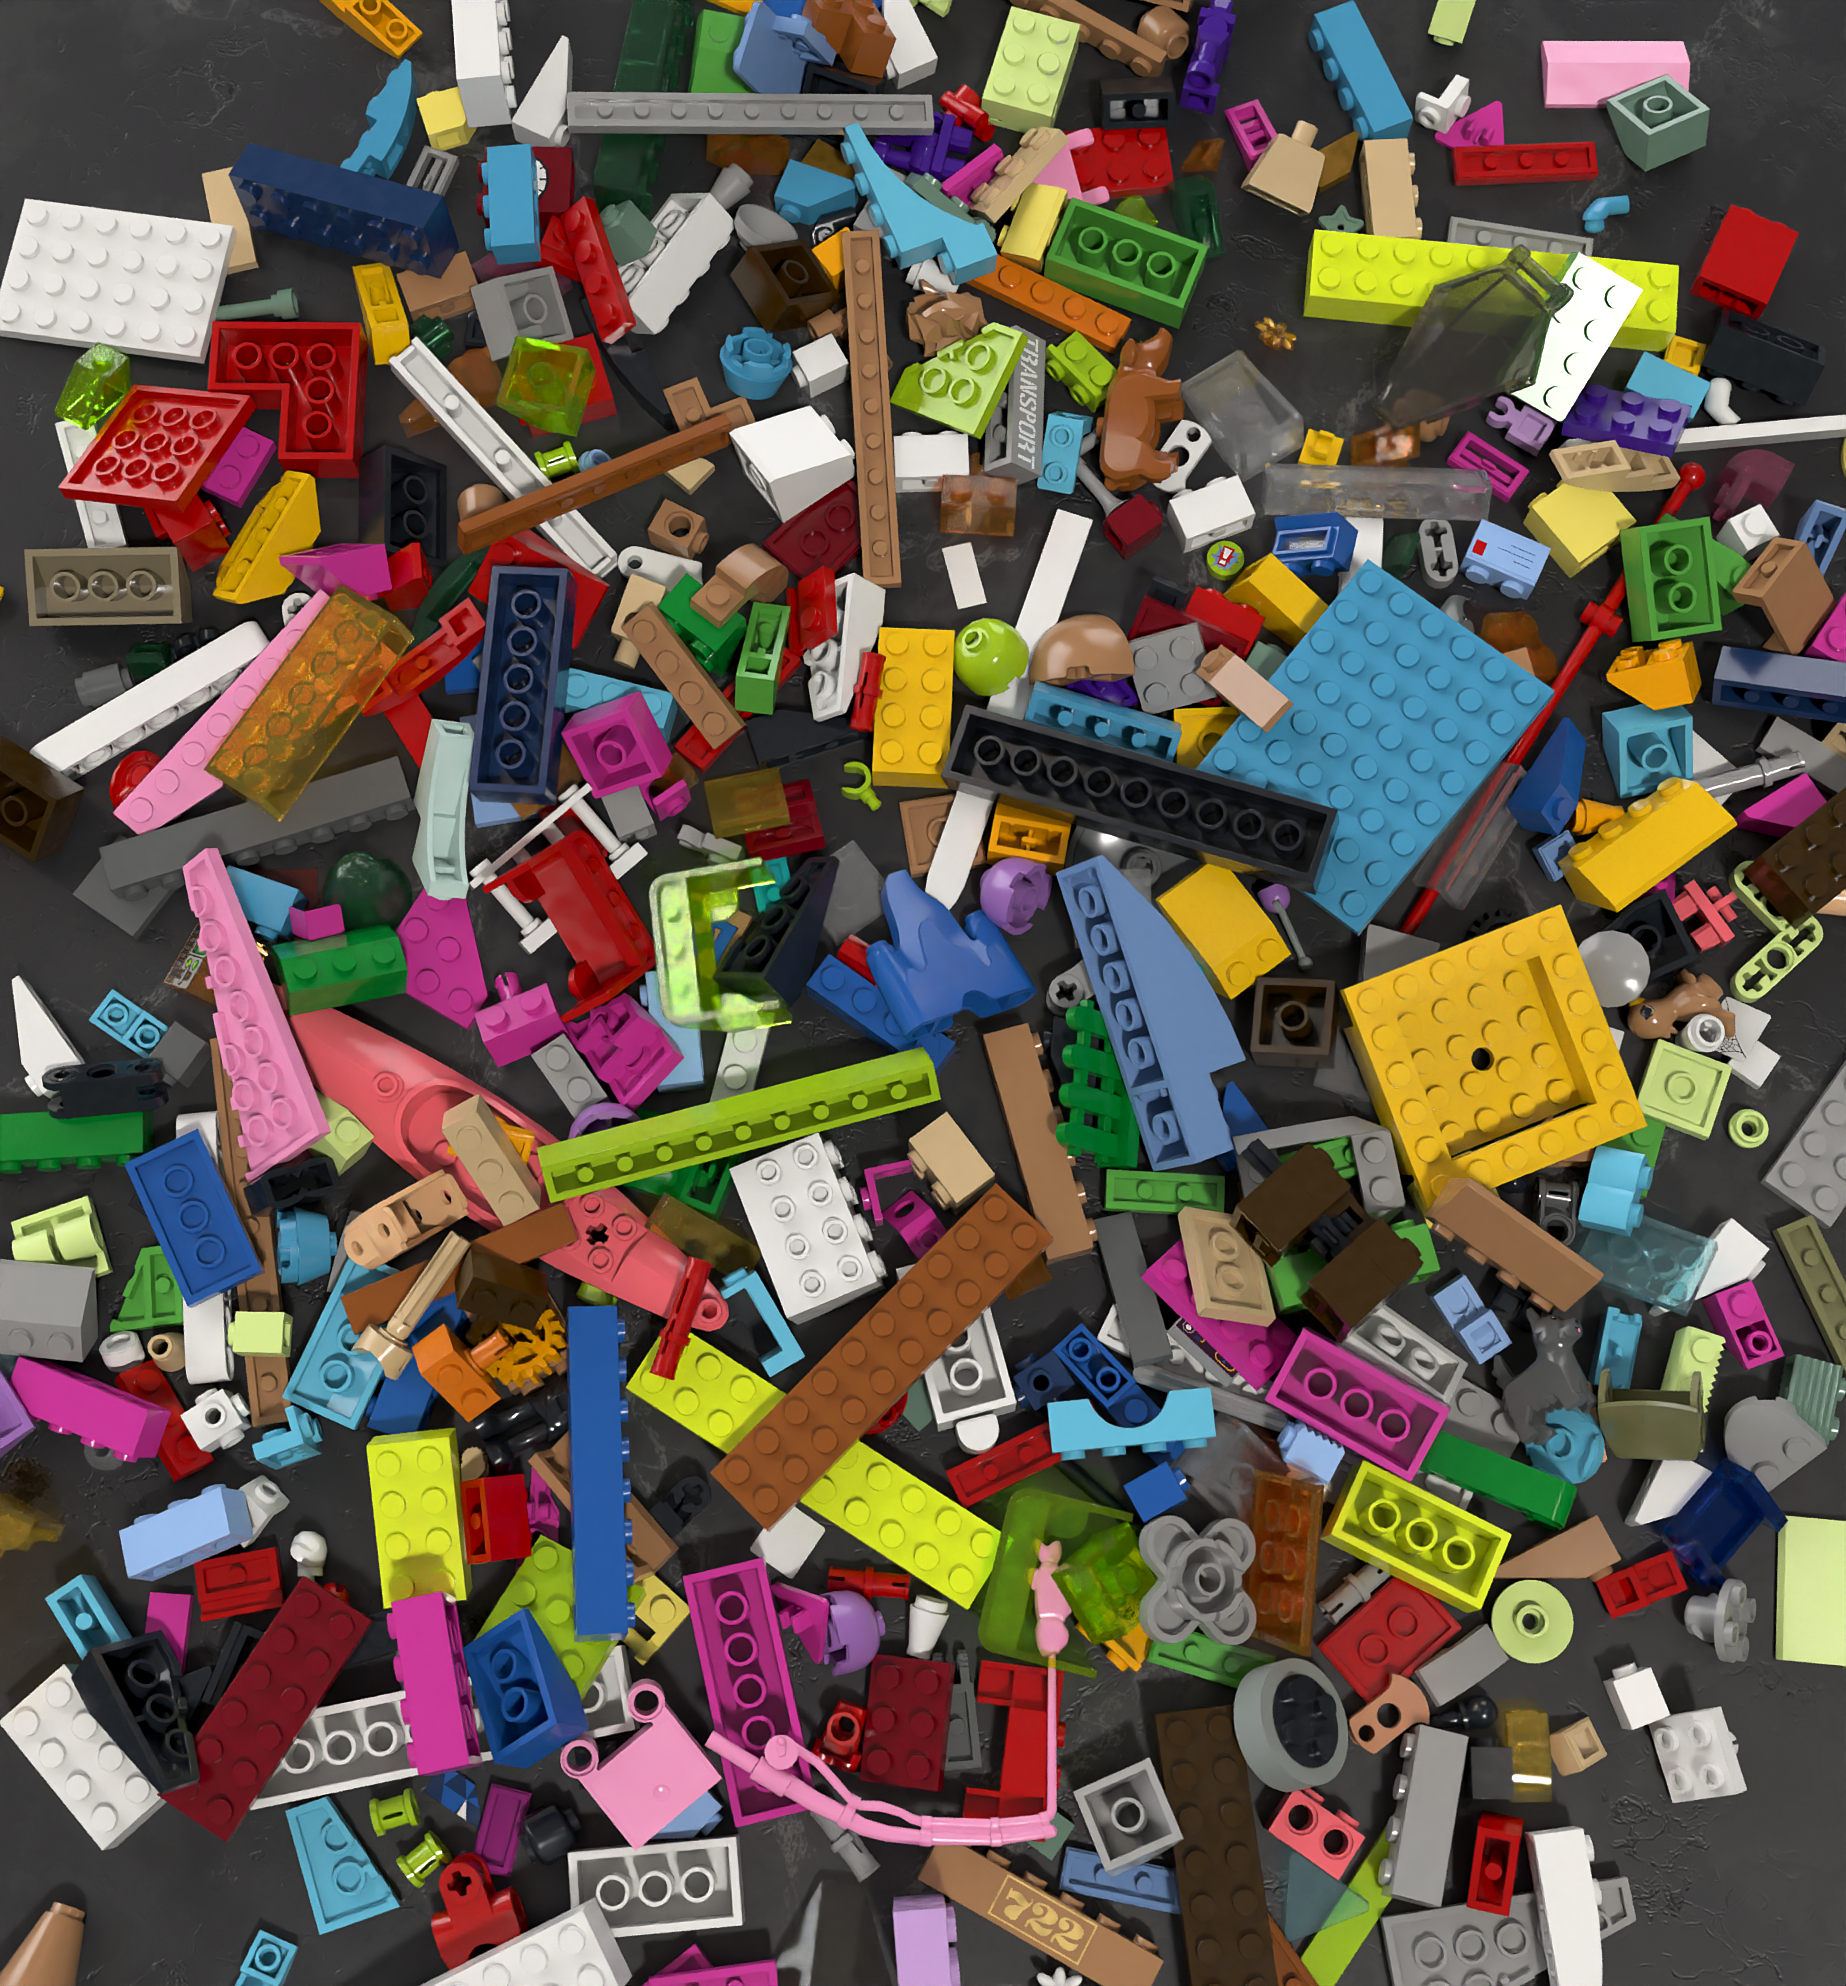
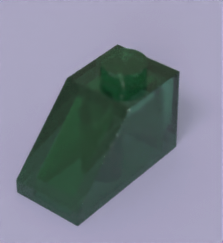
(1197, 212)

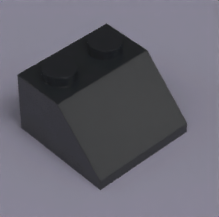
(838, 80)

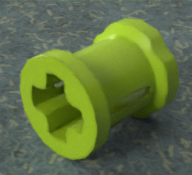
(557, 461)
(394, 1812)
(424, 1859)

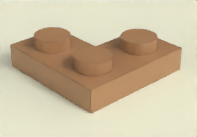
(691, 407)

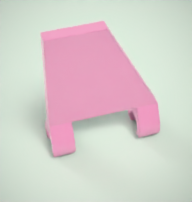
(1062, 172)

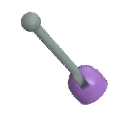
(1276, 900)

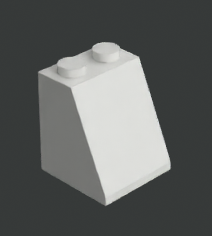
(793, 459)

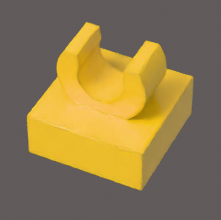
(1320, 448)

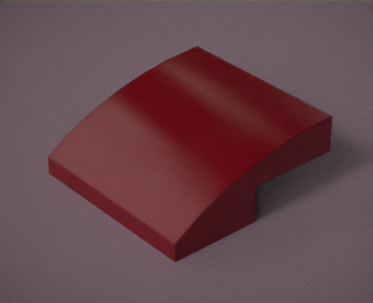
(800, 836)

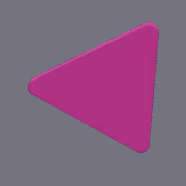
(1476, 129)
(806, 1614)

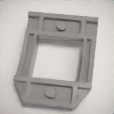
(1371, 1151)

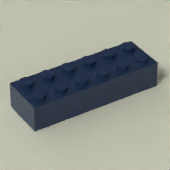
(345, 210)
(523, 685)

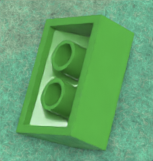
(1671, 579)

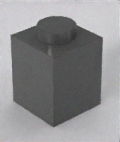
(181, 1055)

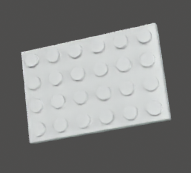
(115, 280)

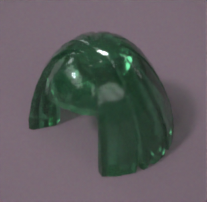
(368, 891)

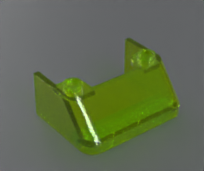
(682, 921)
(1006, 1616)

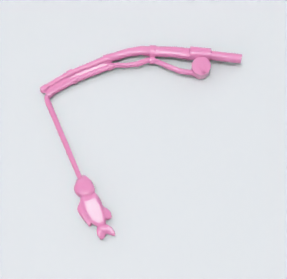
(782, 1753)

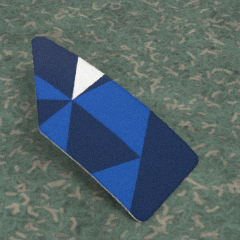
(457, 1795)

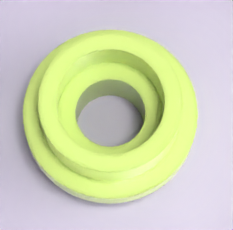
(1755, 1120)

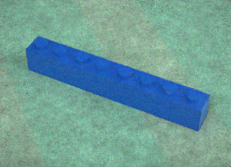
(597, 1474)

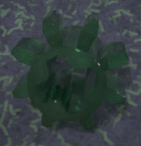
(434, 335)

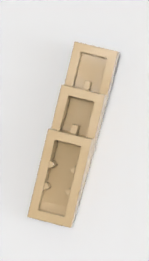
(1613, 469)

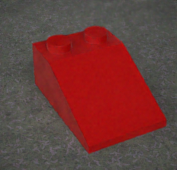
(530, 550)

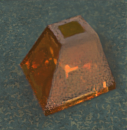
(1515, 631)

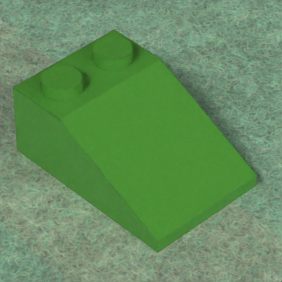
(713, 52)

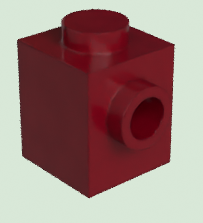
(1133, 526)

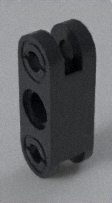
(106, 1088)

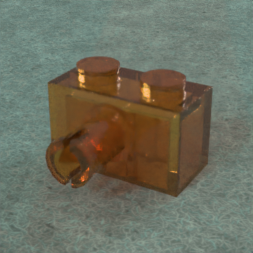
(978, 502)

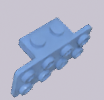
(778, 51)

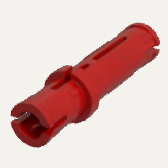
(679, 1324)

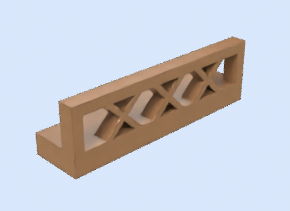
(650, 1543)

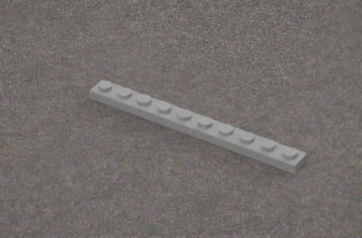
(748, 113)

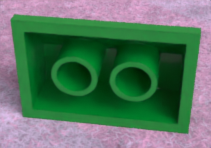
(340, 969)

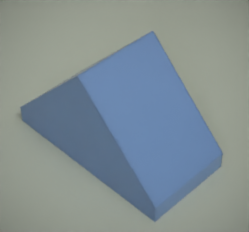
(1822, 531)

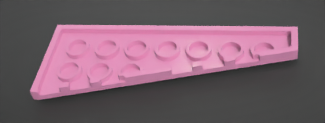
(180, 776)

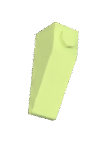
(347, 1139)

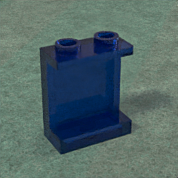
(1721, 1520)

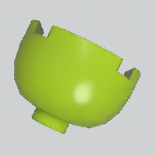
(989, 656)

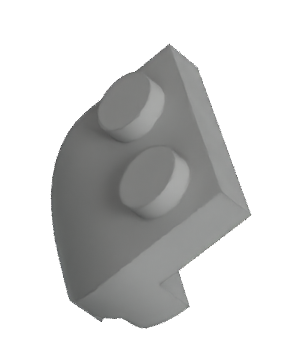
(1769, 1439)

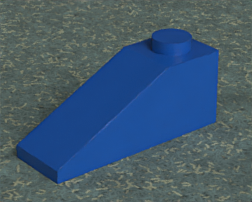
(1552, 784)

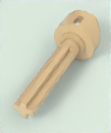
(389, 1343)

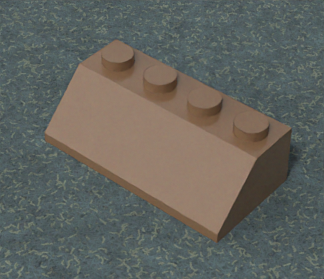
(1511, 1244)

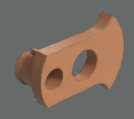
(1409, 1703)

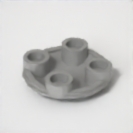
(1615, 967)

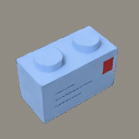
(1504, 560)

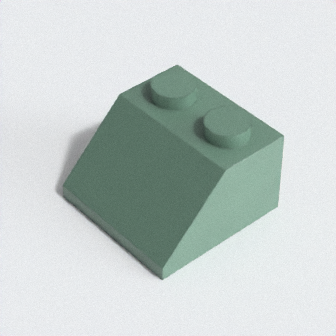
(1658, 122)

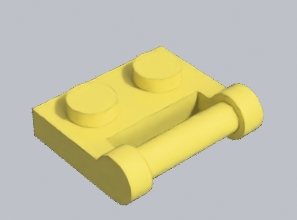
(661, 1612)

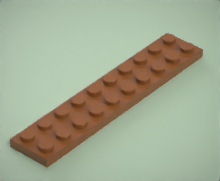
(881, 1357)

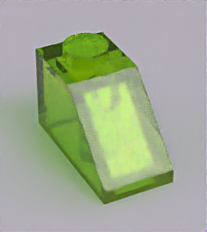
(94, 386)

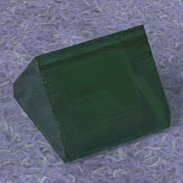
(149, 658)

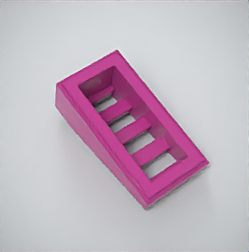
(1246, 142)

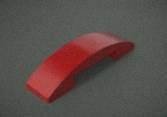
(431, 659)

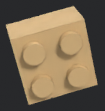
(950, 1164)

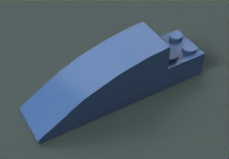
(1156, 1013)

